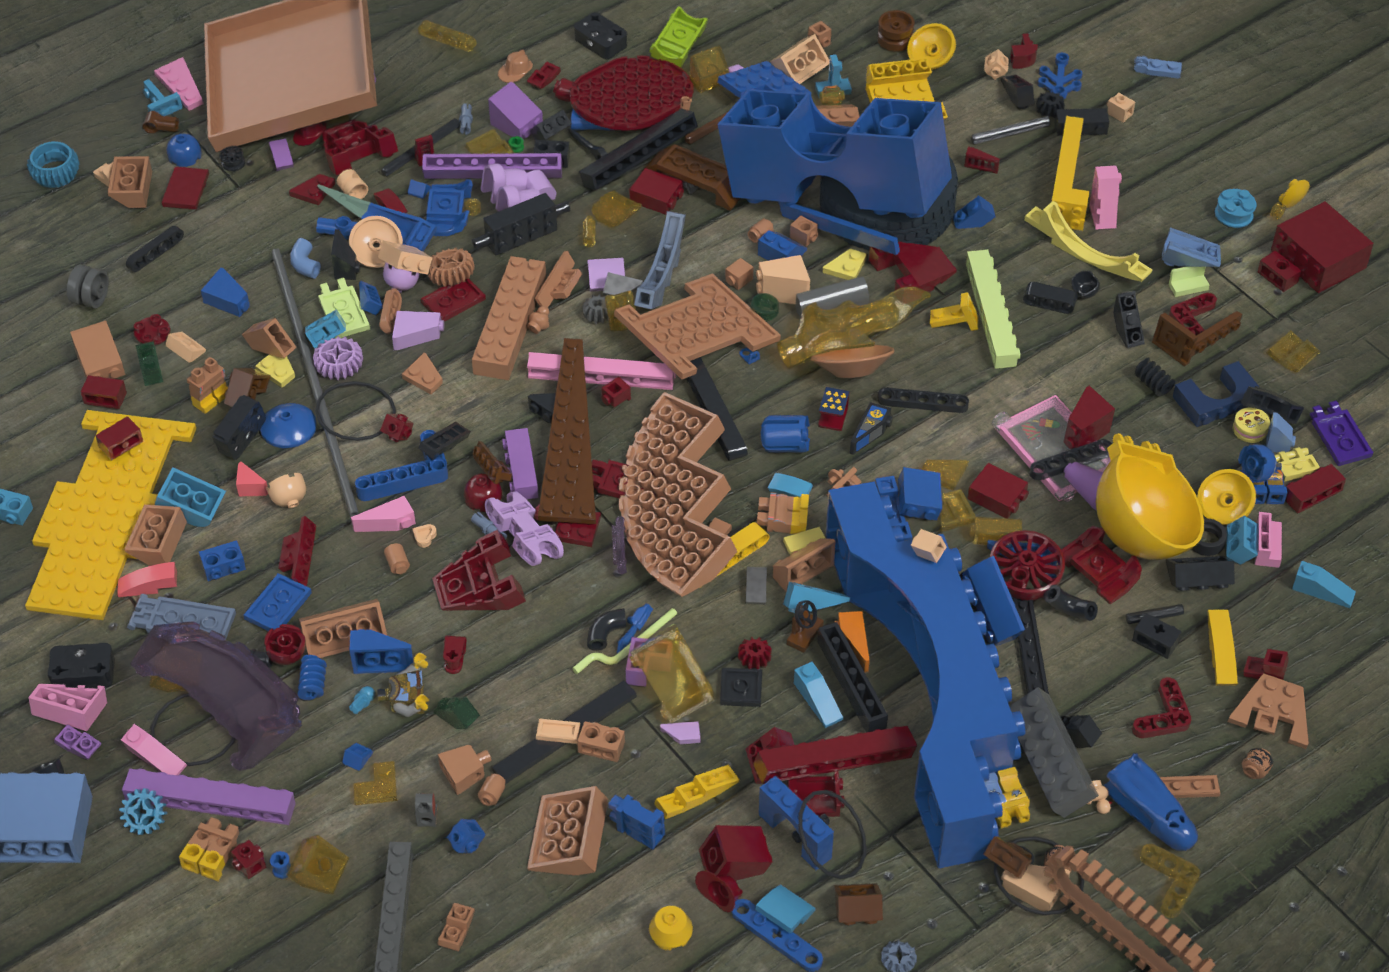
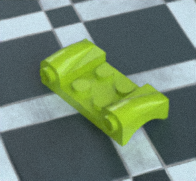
(678, 37)

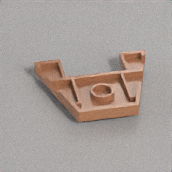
(1277, 698)

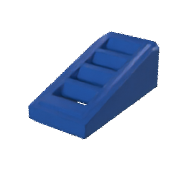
(369, 298)

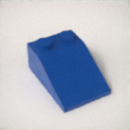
(378, 652)

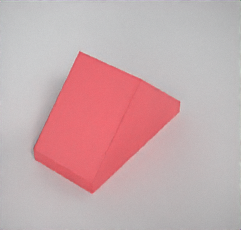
(249, 482)

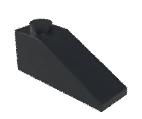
(1019, 90)

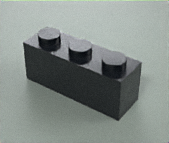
(1094, 122)

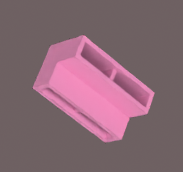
(1269, 541)

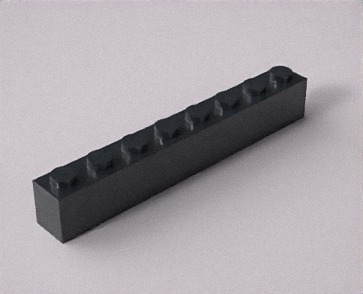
(638, 149)

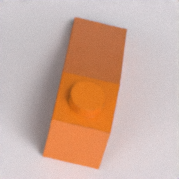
(854, 631)

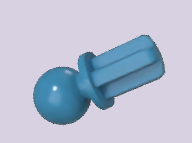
(362, 699)

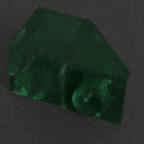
(149, 363)
(457, 712)

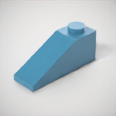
(1321, 584)
(819, 597)
(817, 694)

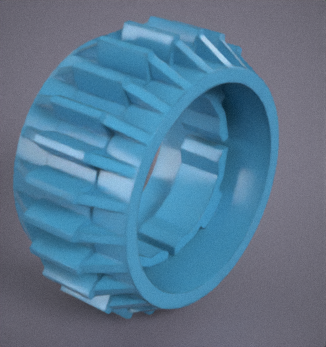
(54, 176)

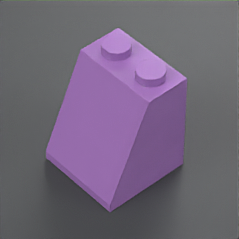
(513, 112)

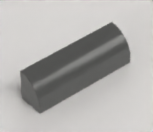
(834, 295)

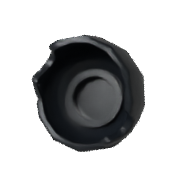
(1085, 284)

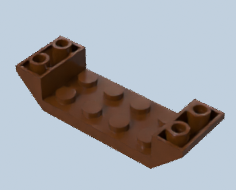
(697, 171)

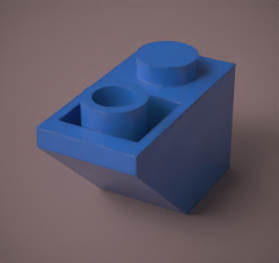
(974, 214)

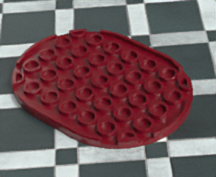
(630, 92)

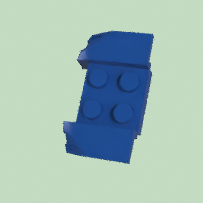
(446, 207)

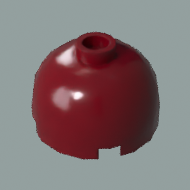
(479, 489)
(285, 644)

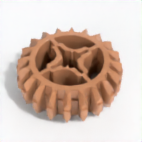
(451, 267)

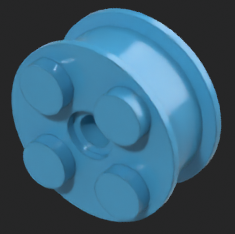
(1235, 208)

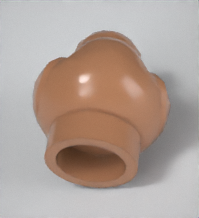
(539, 320)

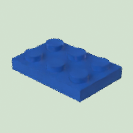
(277, 603)

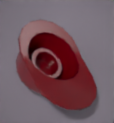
(309, 134)
(720, 890)

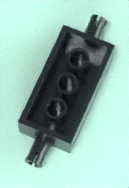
(520, 224)

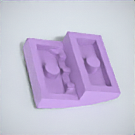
(599, 269)

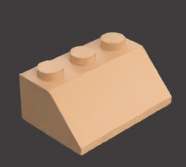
(802, 59)

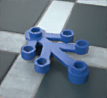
(1061, 61)

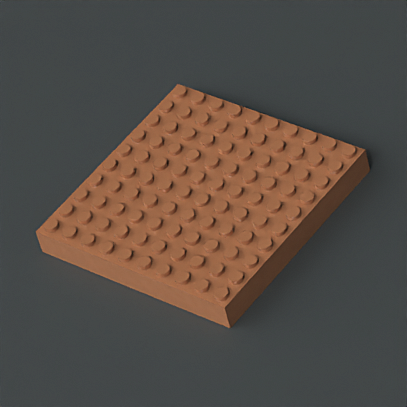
(286, 68)

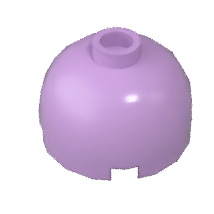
(399, 278)

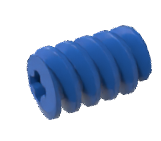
(311, 677)

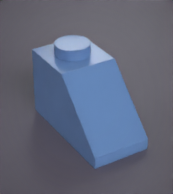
(1280, 435)

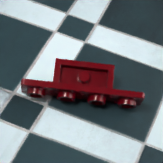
(297, 551)

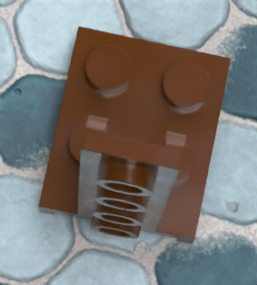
(1184, 344)

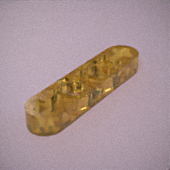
(464, 41)

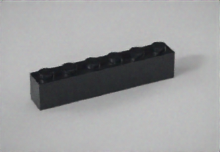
(852, 678)

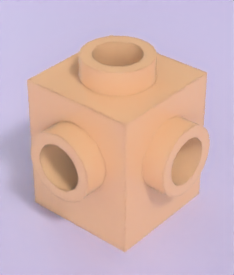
(996, 64)

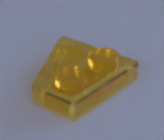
(949, 470)
(955, 511)

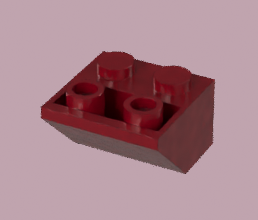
(772, 739)

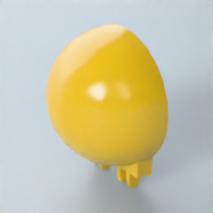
(1147, 502)

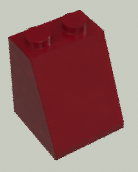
(1089, 419)
(736, 851)

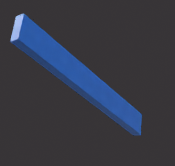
(843, 228)

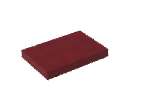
(185, 188)
(453, 299)

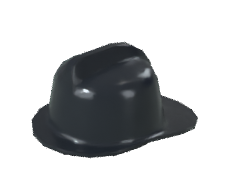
(46, 768)

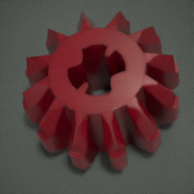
(754, 653)

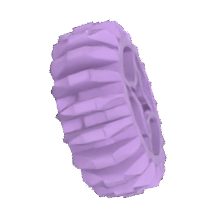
(338, 358)

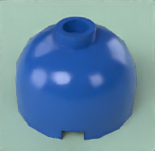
(183, 150)
(1257, 462)

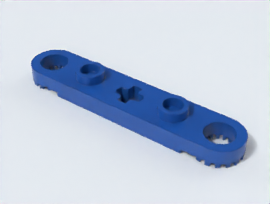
(789, 944)

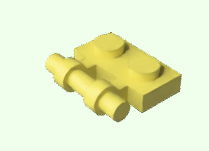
(1299, 465)

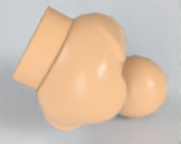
(1102, 806)

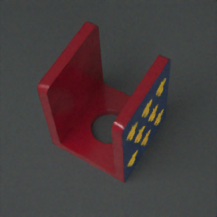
(833, 409)

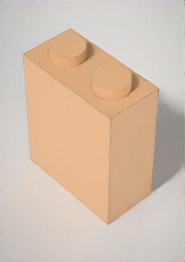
(405, 257)

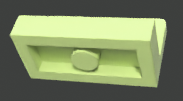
(1188, 280)

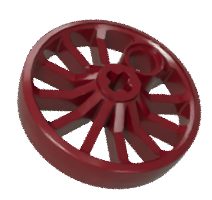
(1029, 563)

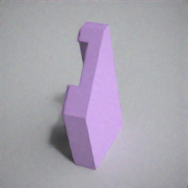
(682, 732)

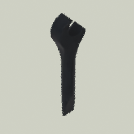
(598, 152)

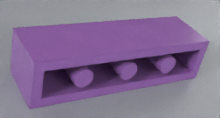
(521, 463)

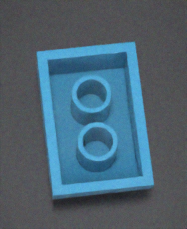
(194, 497)

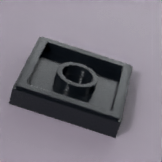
(741, 687)

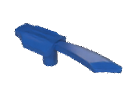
(637, 622)

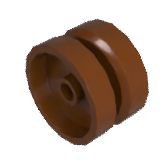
(895, 30)

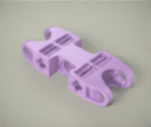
(529, 538)

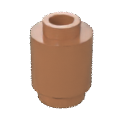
(759, 229)
(492, 789)

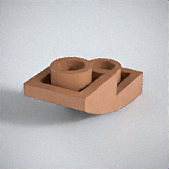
(456, 926)

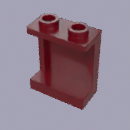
(822, 803)

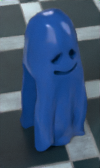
(1150, 802)

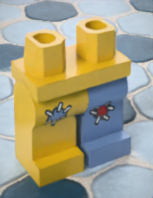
(1011, 794)

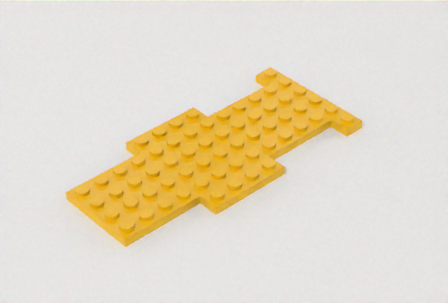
(93, 519)

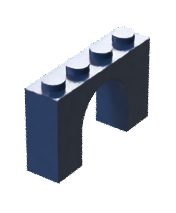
(1204, 409)

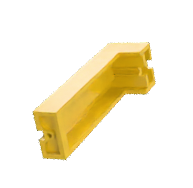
(1070, 201)

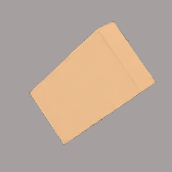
(558, 731)

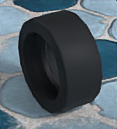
(1211, 549)

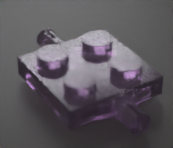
(618, 545)

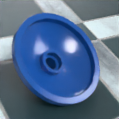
(288, 425)

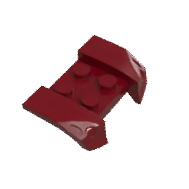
(1102, 565)

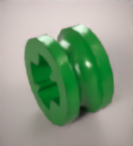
(516, 144)

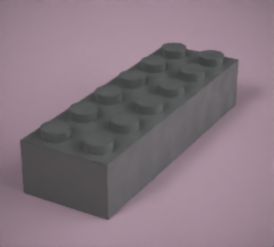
(1053, 754)

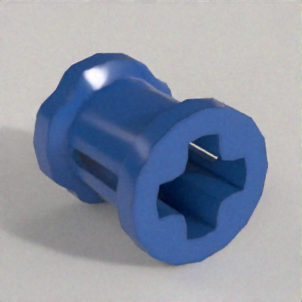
(280, 864)

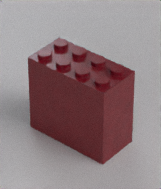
(1322, 246)

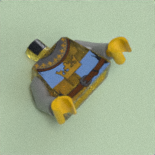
(407, 689)

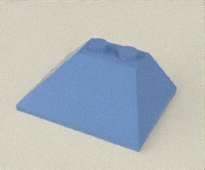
(1189, 250)

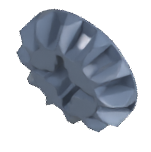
(890, 960)

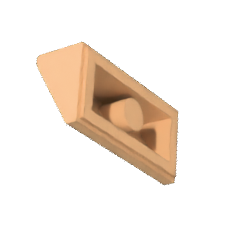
(184, 346)

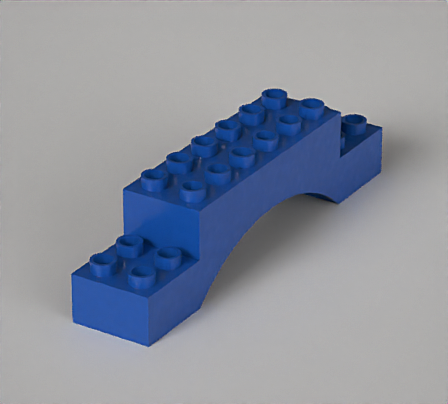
(935, 623)

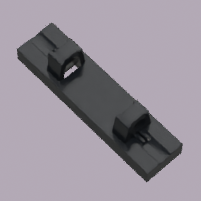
(444, 440)

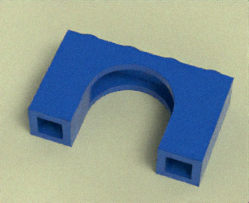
(779, 803)

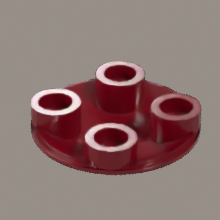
(152, 329)

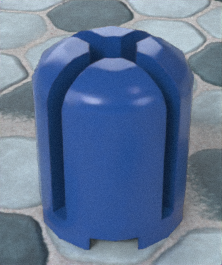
(785, 434)

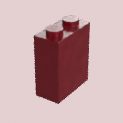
(656, 191)
(998, 491)

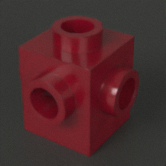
(397, 427)
(248, 859)

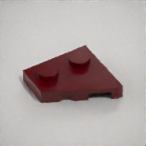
(309, 191)

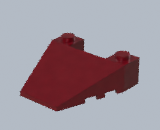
(354, 141)
(920, 264)
(473, 579)

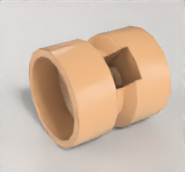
(352, 184)

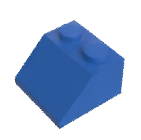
(777, 246)

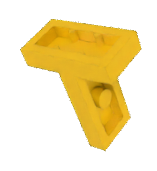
(956, 314)

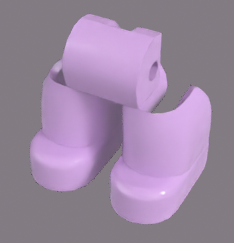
(514, 185)

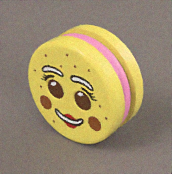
(1251, 425)

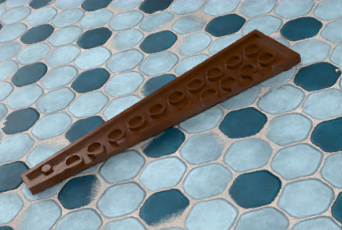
(568, 475)

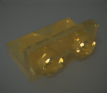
(614, 302)

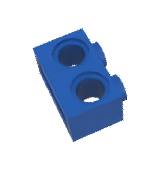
(222, 560)

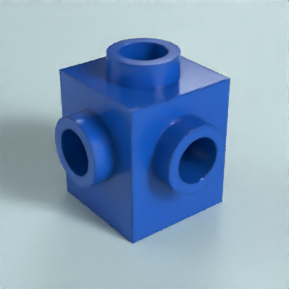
(466, 836)

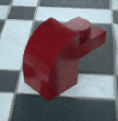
(1025, 54)
(1273, 665)

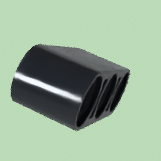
(1050, 297)

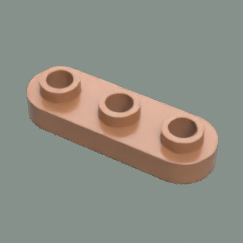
(391, 305)

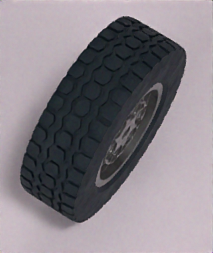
(840, 203)

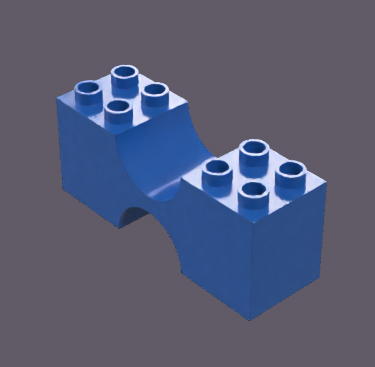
(888, 159)

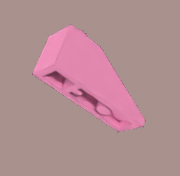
(386, 517)
(152, 751)

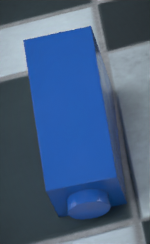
(225, 294)

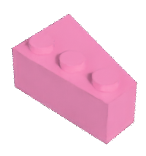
(1104, 197)
(68, 705)

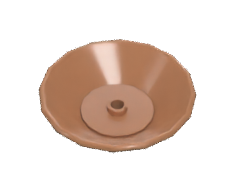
(854, 362)

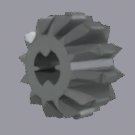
(595, 309)

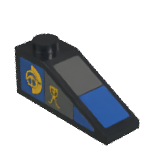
(871, 426)

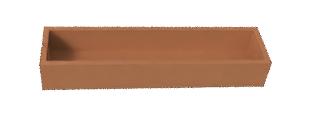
(508, 318)

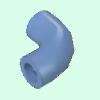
(300, 259)

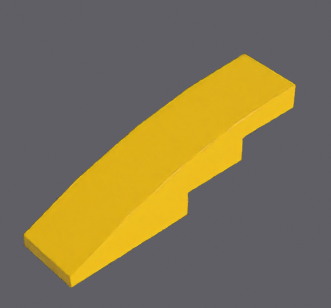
(1222, 647)
(701, 789)

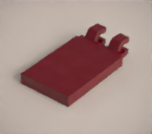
(609, 477)

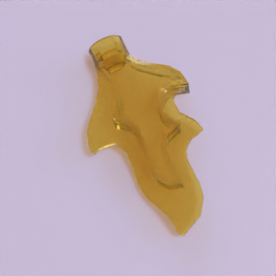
(847, 325)

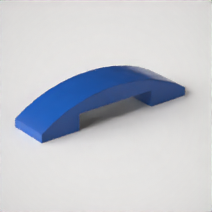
(888, 487)

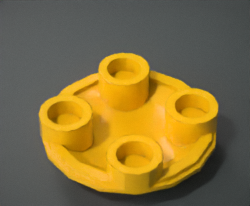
(1295, 193)

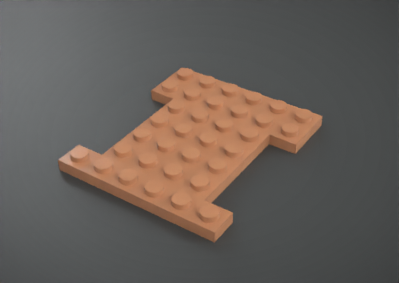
(698, 325)

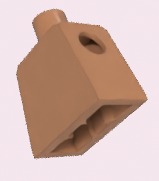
(463, 767)

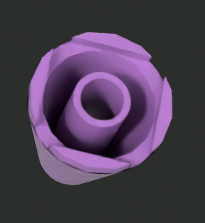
(1084, 480)

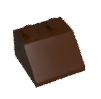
(858, 903)

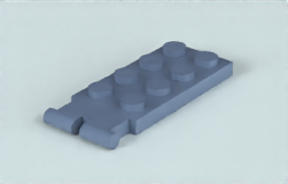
(169, 610)

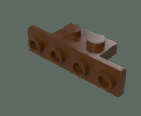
(491, 466)

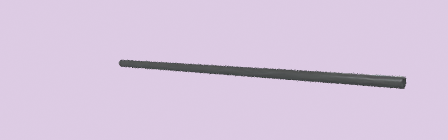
(315, 384)

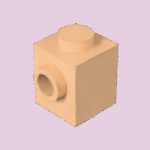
(1120, 107)
(928, 545)

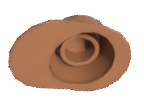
(515, 68)

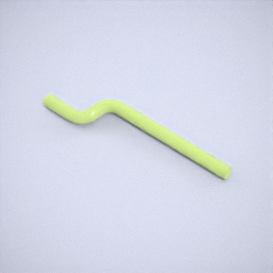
(624, 652)

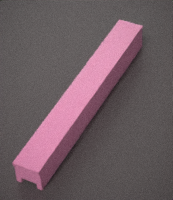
(605, 370)

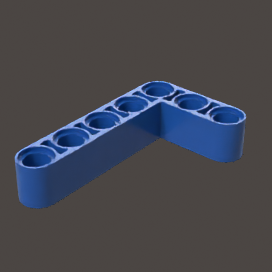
(404, 477)

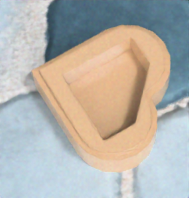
(424, 535)

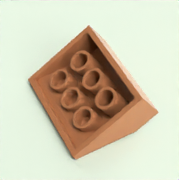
(568, 832)

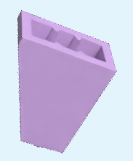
(416, 328)

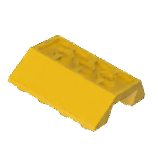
(900, 81)

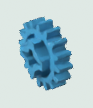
(144, 802)

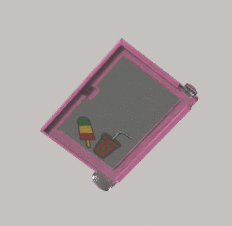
(1041, 434)

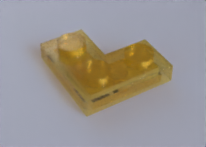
(381, 789)

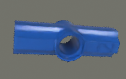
(342, 223)

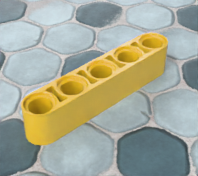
(746, 542)

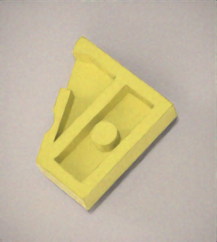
(846, 265)
(278, 368)

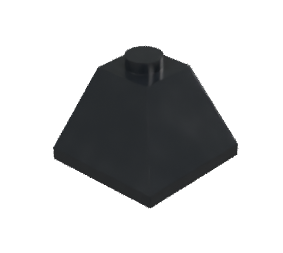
(343, 258)

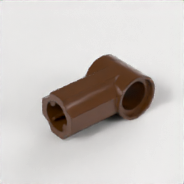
(155, 122)

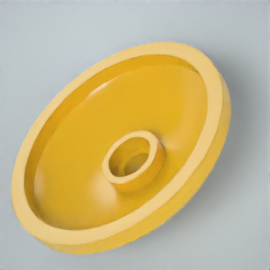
(932, 38)
(1223, 486)

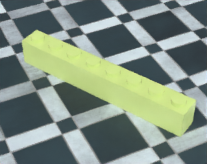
(991, 309)

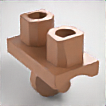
(840, 481)

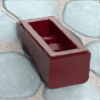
(427, 149)
(973, 158)

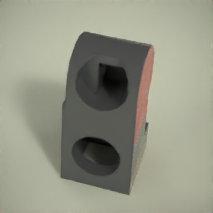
(426, 808)

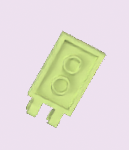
(348, 306)

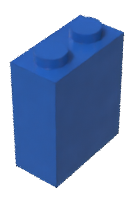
(919, 493)

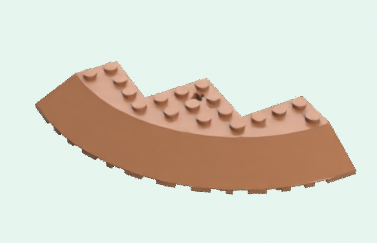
(668, 528)

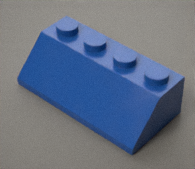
(994, 601)

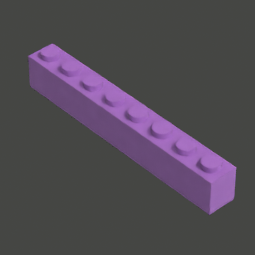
(472, 165)
(214, 796)

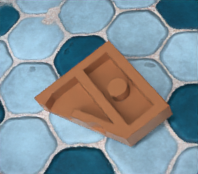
(423, 375)

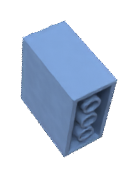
(43, 817)

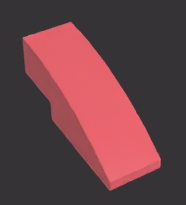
(148, 580)

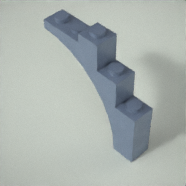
(651, 291)

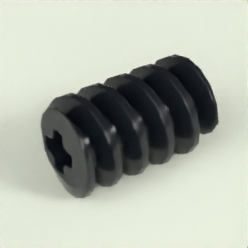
(1154, 378)

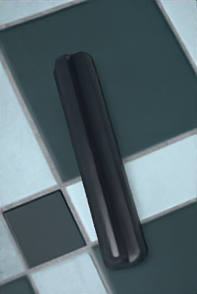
(1162, 612)

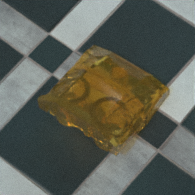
(614, 209)

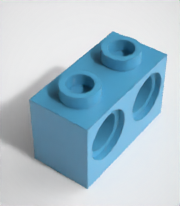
(325, 328)
(14, 507)
(1242, 540)

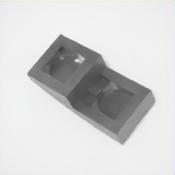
(756, 585)

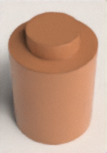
(396, 558)

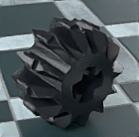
(1048, 103)

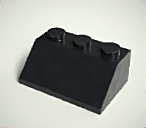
(1201, 572)

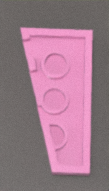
(178, 79)

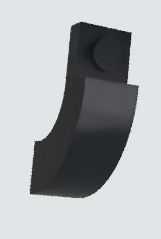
(1272, 402)

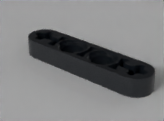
(139, 259)

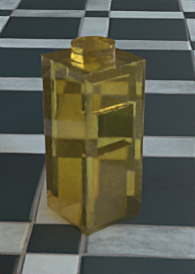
(993, 529)

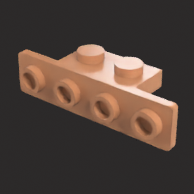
(559, 282)

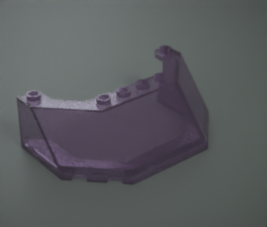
(227, 684)

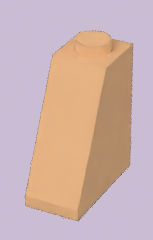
(1032, 887)

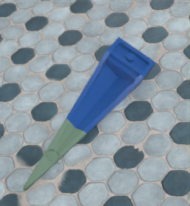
(414, 230)

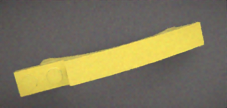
(1054, 225)

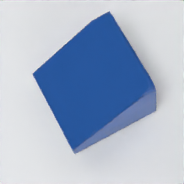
(357, 756)

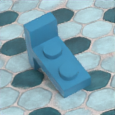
(834, 77)
(161, 104)

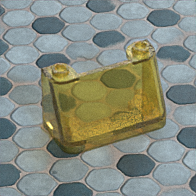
(673, 673)

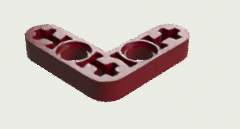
(1203, 302)
(1170, 717)

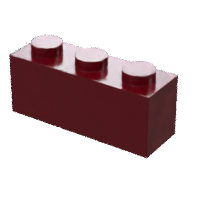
(1314, 488)

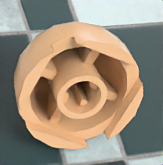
(287, 490)

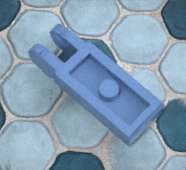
(1158, 67)

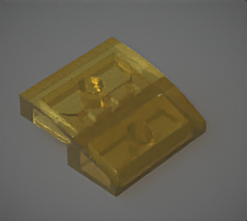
(488, 144)
(1293, 352)

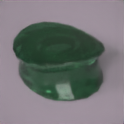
(765, 306)

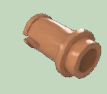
(685, 103)

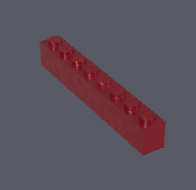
(835, 754)

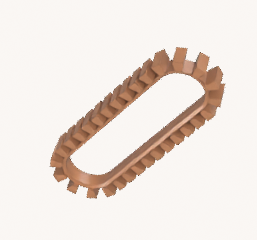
(1133, 909)

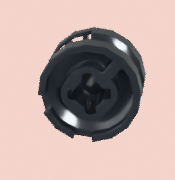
(232, 158)

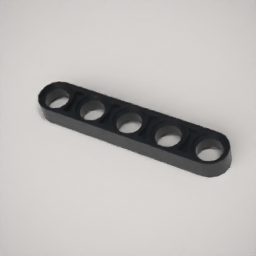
(932, 397)
(1060, 459)

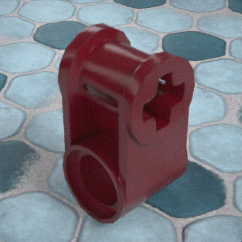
(454, 653)

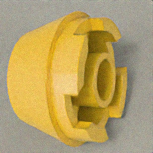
(670, 928)

